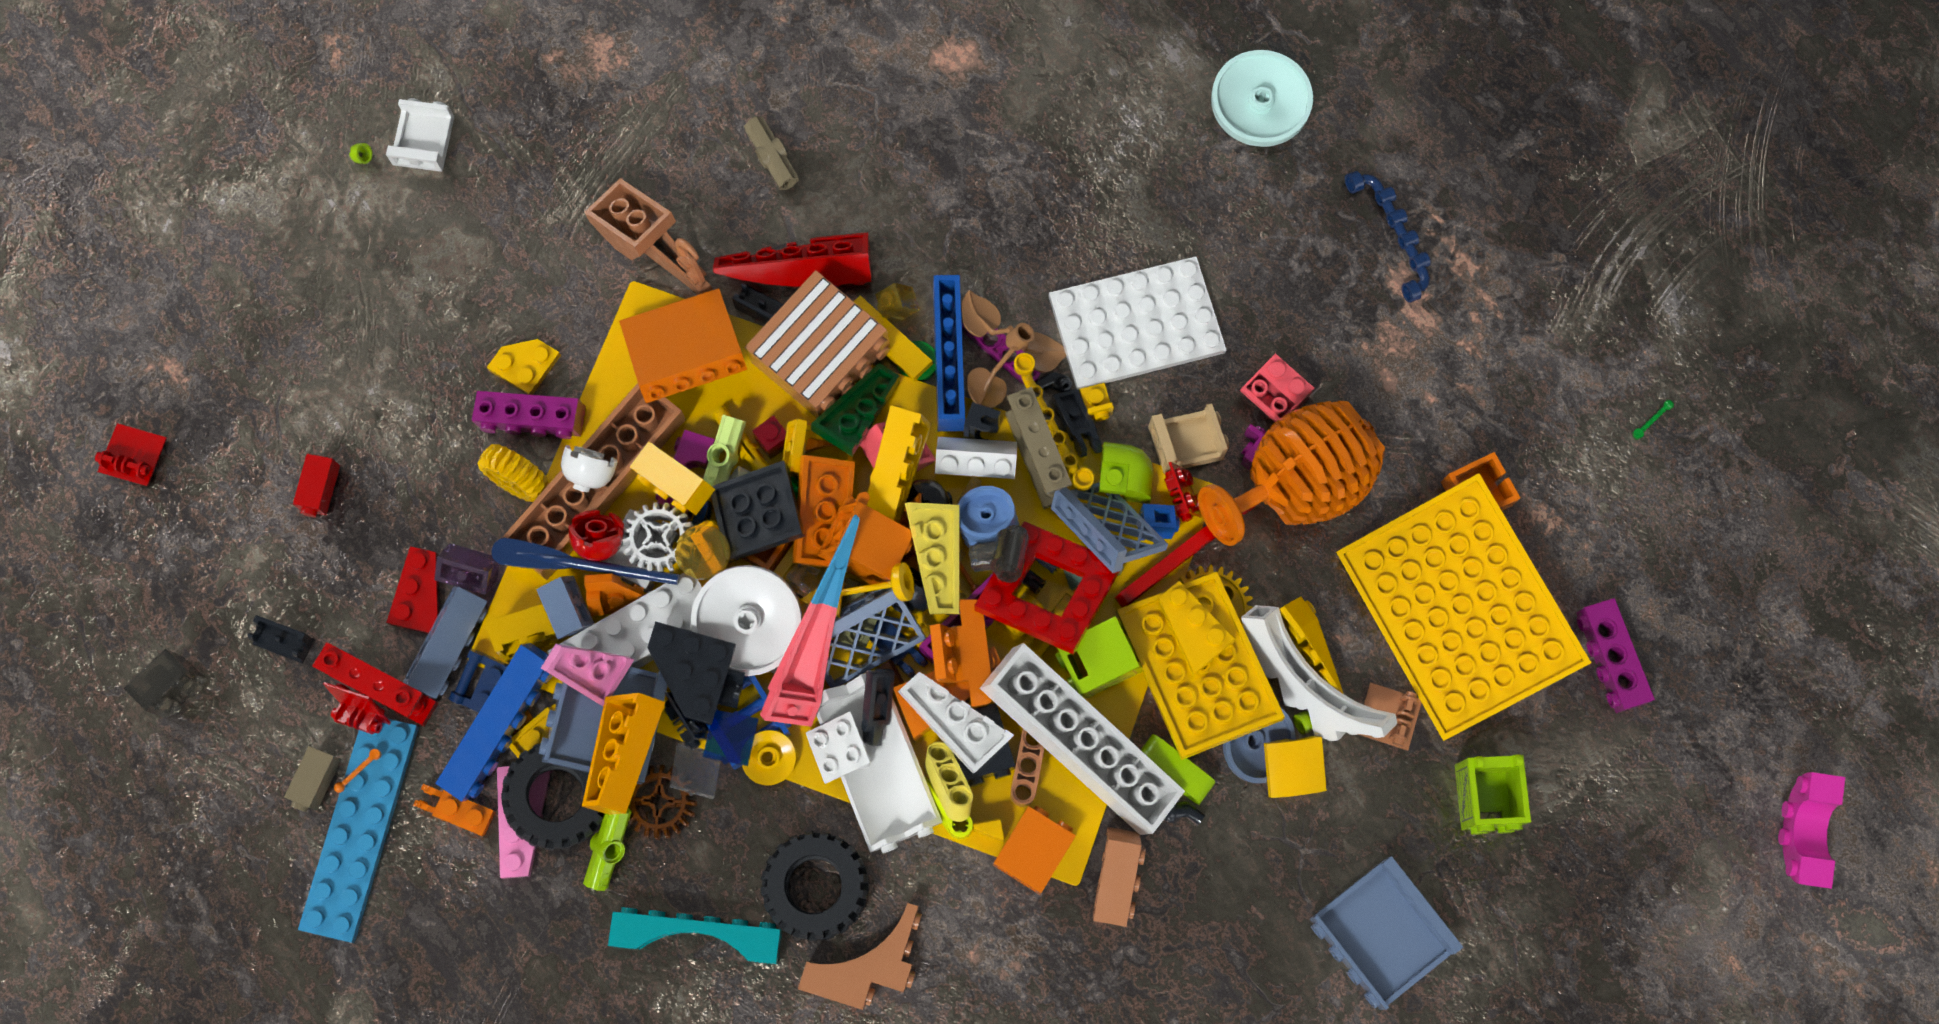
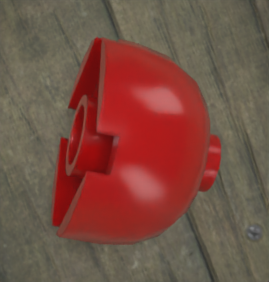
(596, 535)

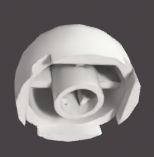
(586, 468)

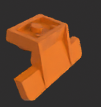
(962, 652)

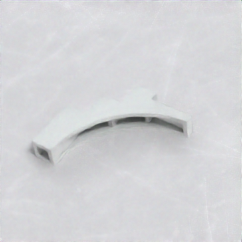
(1301, 686)

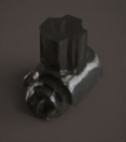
(1002, 556)

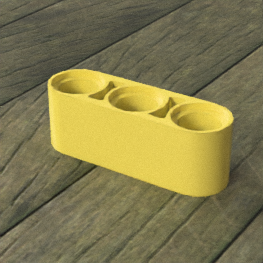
(952, 792)

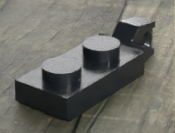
(877, 704)

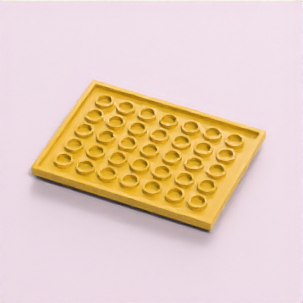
(1462, 607)

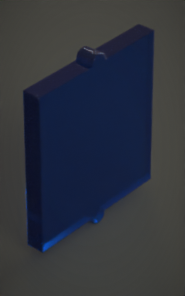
(731, 738)

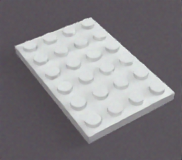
(1136, 323)

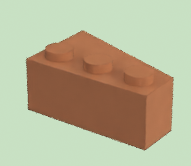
(1118, 877)

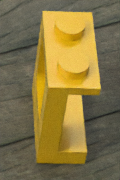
(795, 445)

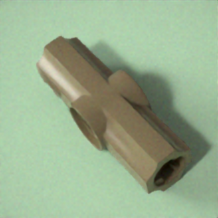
(771, 153)

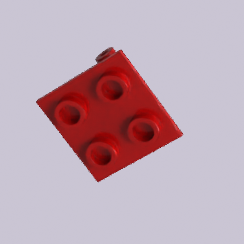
(131, 454)
(1181, 479)
(356, 709)

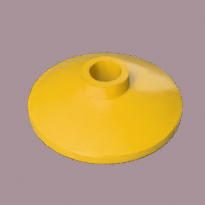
(779, 765)

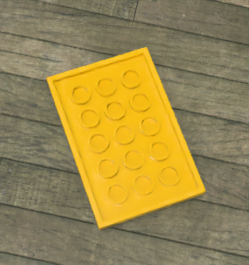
(1224, 697)

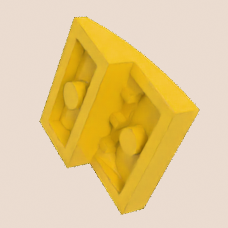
(1295, 767)

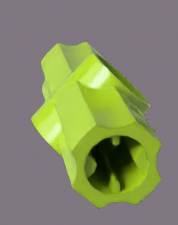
(607, 850)

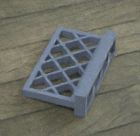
(1096, 532)
(856, 613)

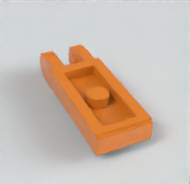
(462, 814)

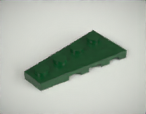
(855, 412)

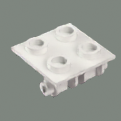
(838, 747)

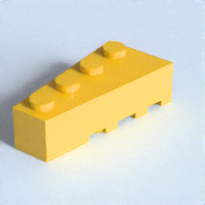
(897, 461)

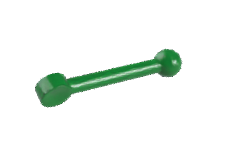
(1639, 432)

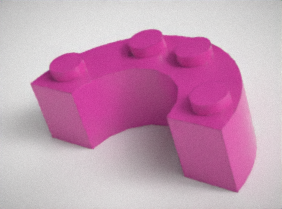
(1806, 827)

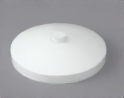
(750, 610)

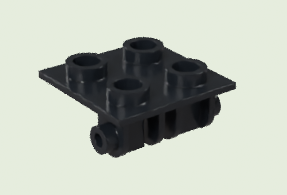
(695, 730)

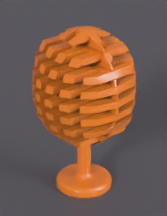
(1304, 468)

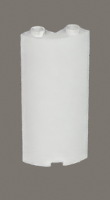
(892, 792)

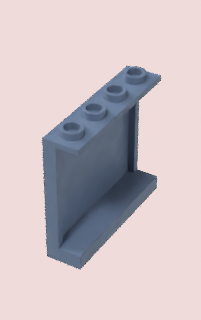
(578, 718)
(1384, 933)

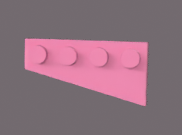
(514, 853)

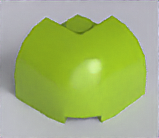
(1126, 472)

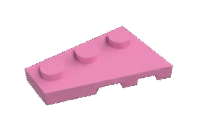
(587, 671)

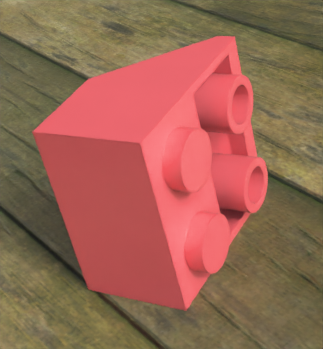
(1277, 388)

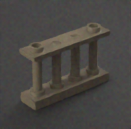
(1036, 445)

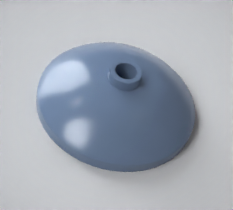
(1247, 759)

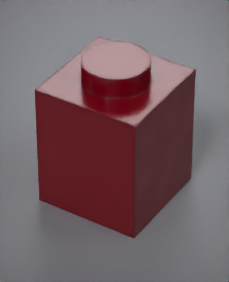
(770, 437)

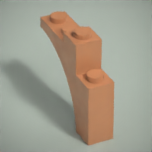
(852, 980)

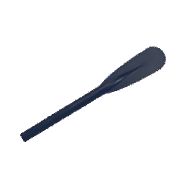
(535, 556)

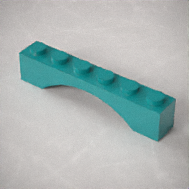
(637, 931)

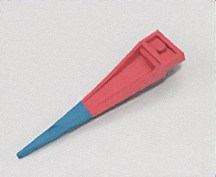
(800, 677)

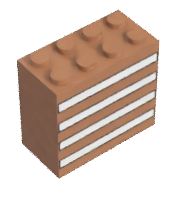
(818, 345)

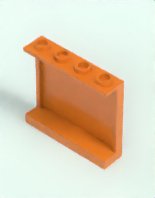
(682, 345)

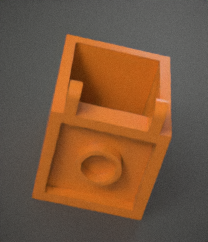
(877, 542)

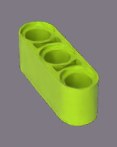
(1183, 772)

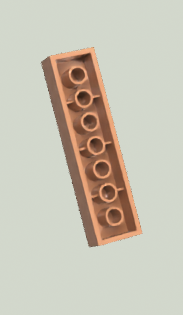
(620, 437)

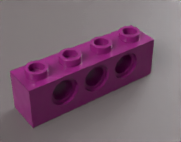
(1619, 642)

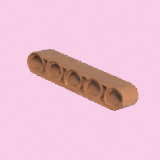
(1022, 778)

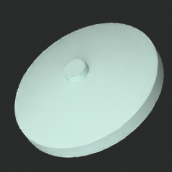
(1261, 98)

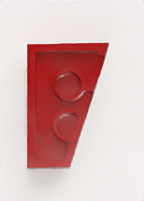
(416, 595)

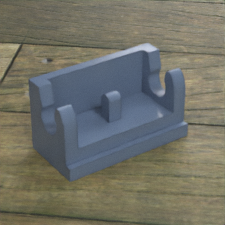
(565, 606)

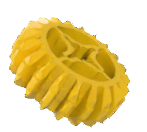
(512, 472)

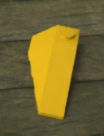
(1308, 638)

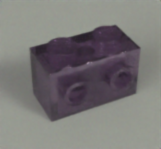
(466, 569)

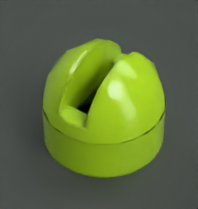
(361, 148)
(1302, 722)

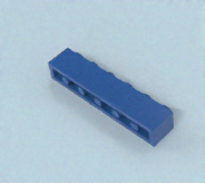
(948, 353)
(495, 724)

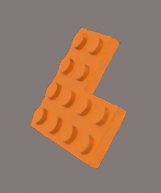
(821, 492)

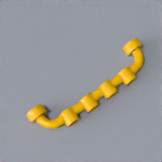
(1081, 477)

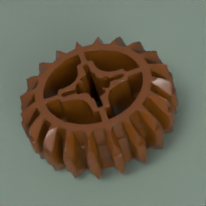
(659, 814)

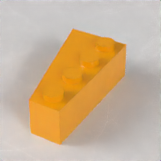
(620, 751)

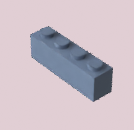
(445, 642)

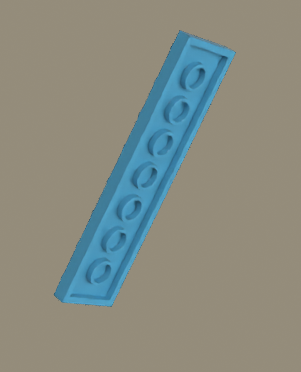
(358, 833)

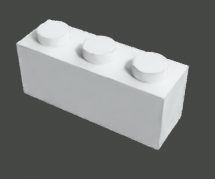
(976, 457)

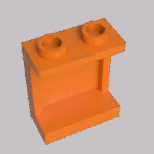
(1035, 849)

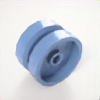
(984, 514)

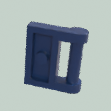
(488, 680)

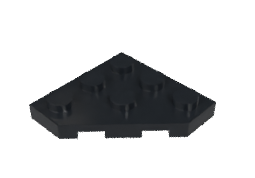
(692, 668)

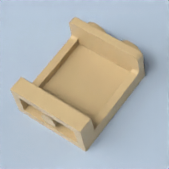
(1189, 438)

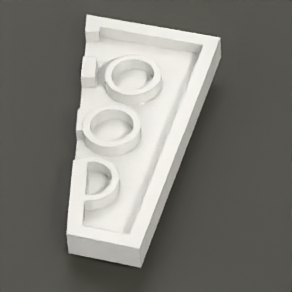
(959, 726)

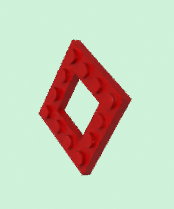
(1060, 631)

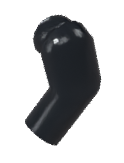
(1055, 381)
(1186, 810)

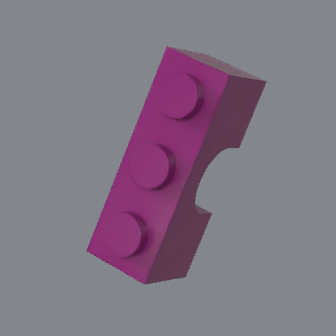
(692, 453)

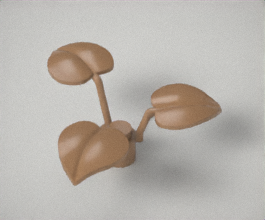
(982, 317)

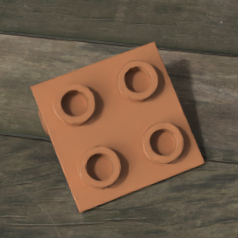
(1403, 705)

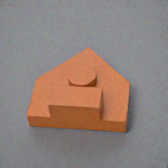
(609, 594)

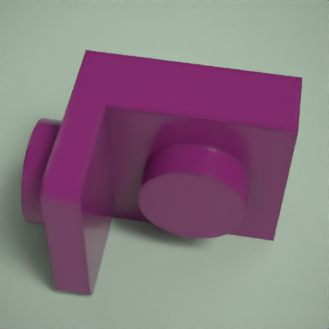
(1255, 435)

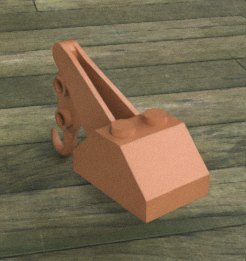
(635, 223)

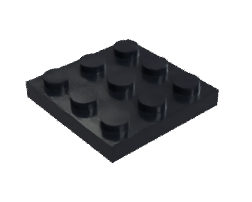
(757, 510)

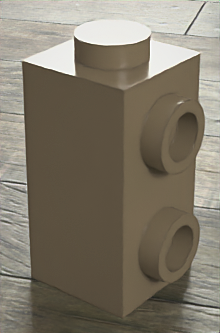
(312, 779)

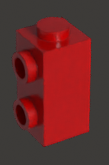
(316, 485)

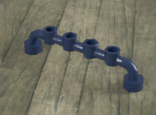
(1396, 219)

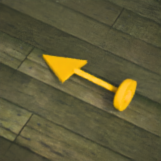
(901, 584)

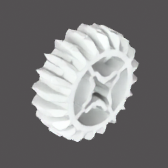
(649, 544)

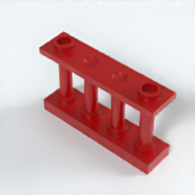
(375, 684)

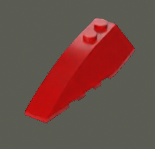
(837, 258)

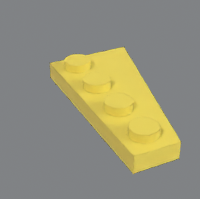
(937, 551)

